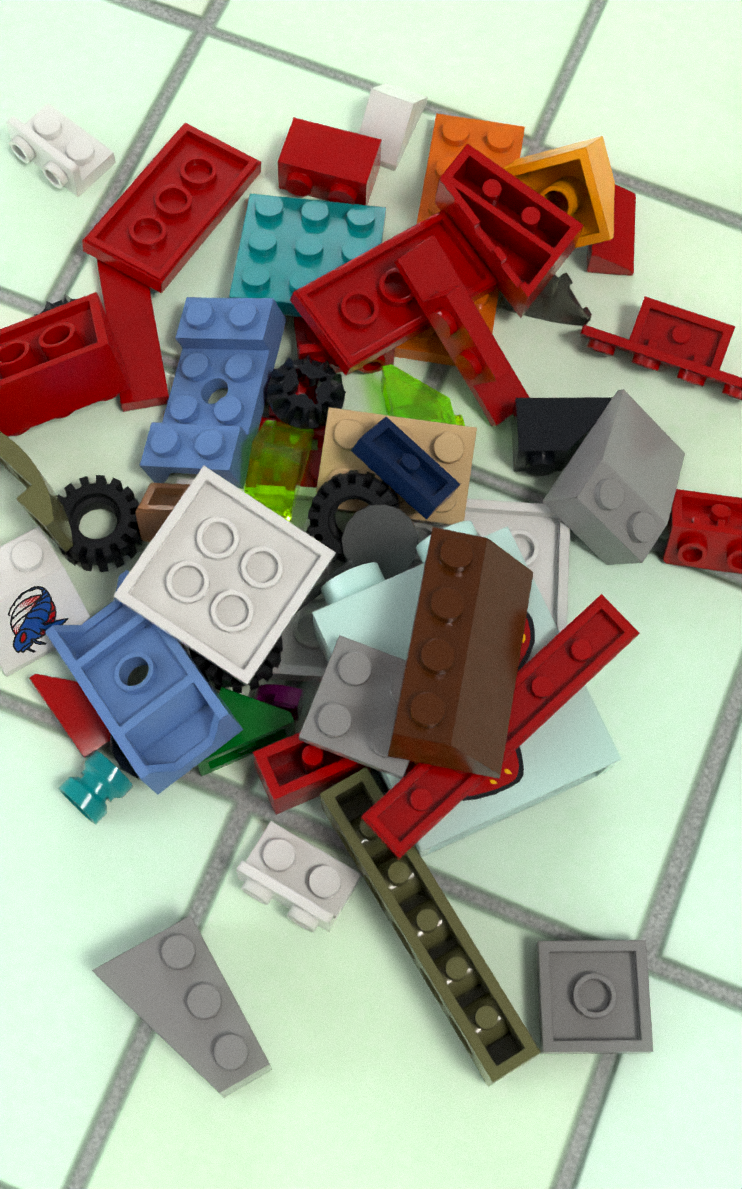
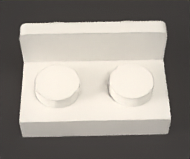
(60, 149)
(298, 878)

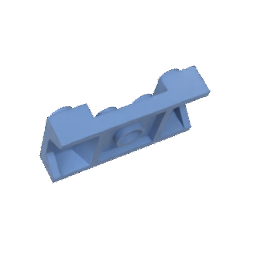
(223, 346)
(167, 718)

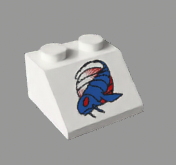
(32, 599)

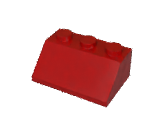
(58, 365)

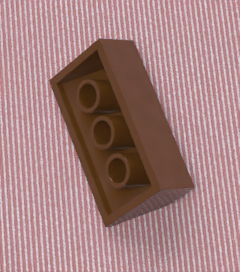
(462, 656)

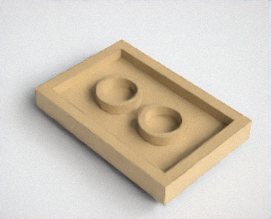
(446, 443)

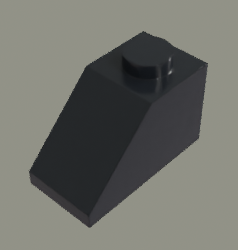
(551, 431)

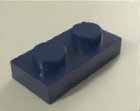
(405, 467)

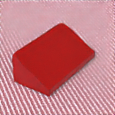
(617, 254)

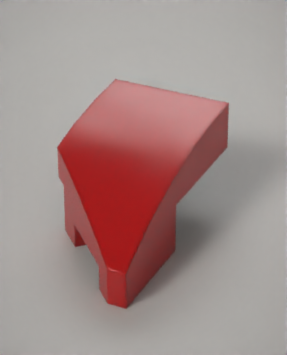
(73, 712)

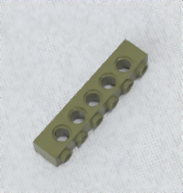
(431, 935)

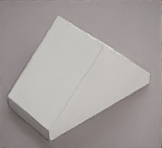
(392, 117)

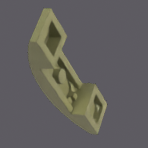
(39, 497)

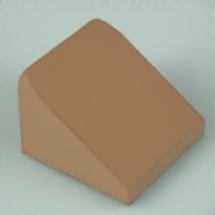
(156, 507)

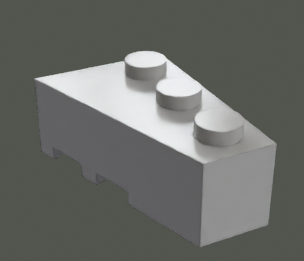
(189, 1005)

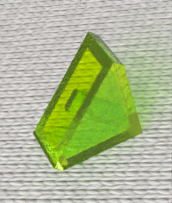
(278, 466)

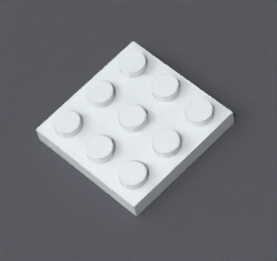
(224, 575)

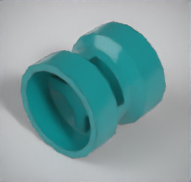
(99, 783)

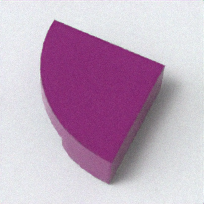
(281, 696)

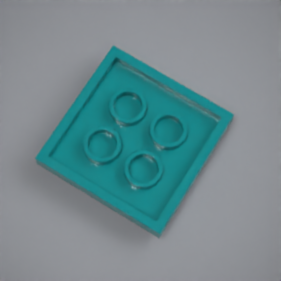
(296, 242)

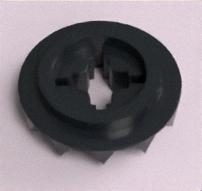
(299, 409)

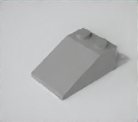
(619, 484)

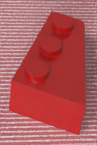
(507, 225)

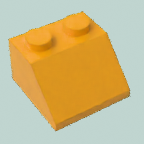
(576, 181)

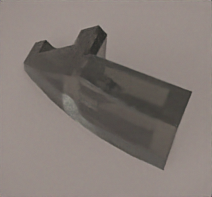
(555, 304)

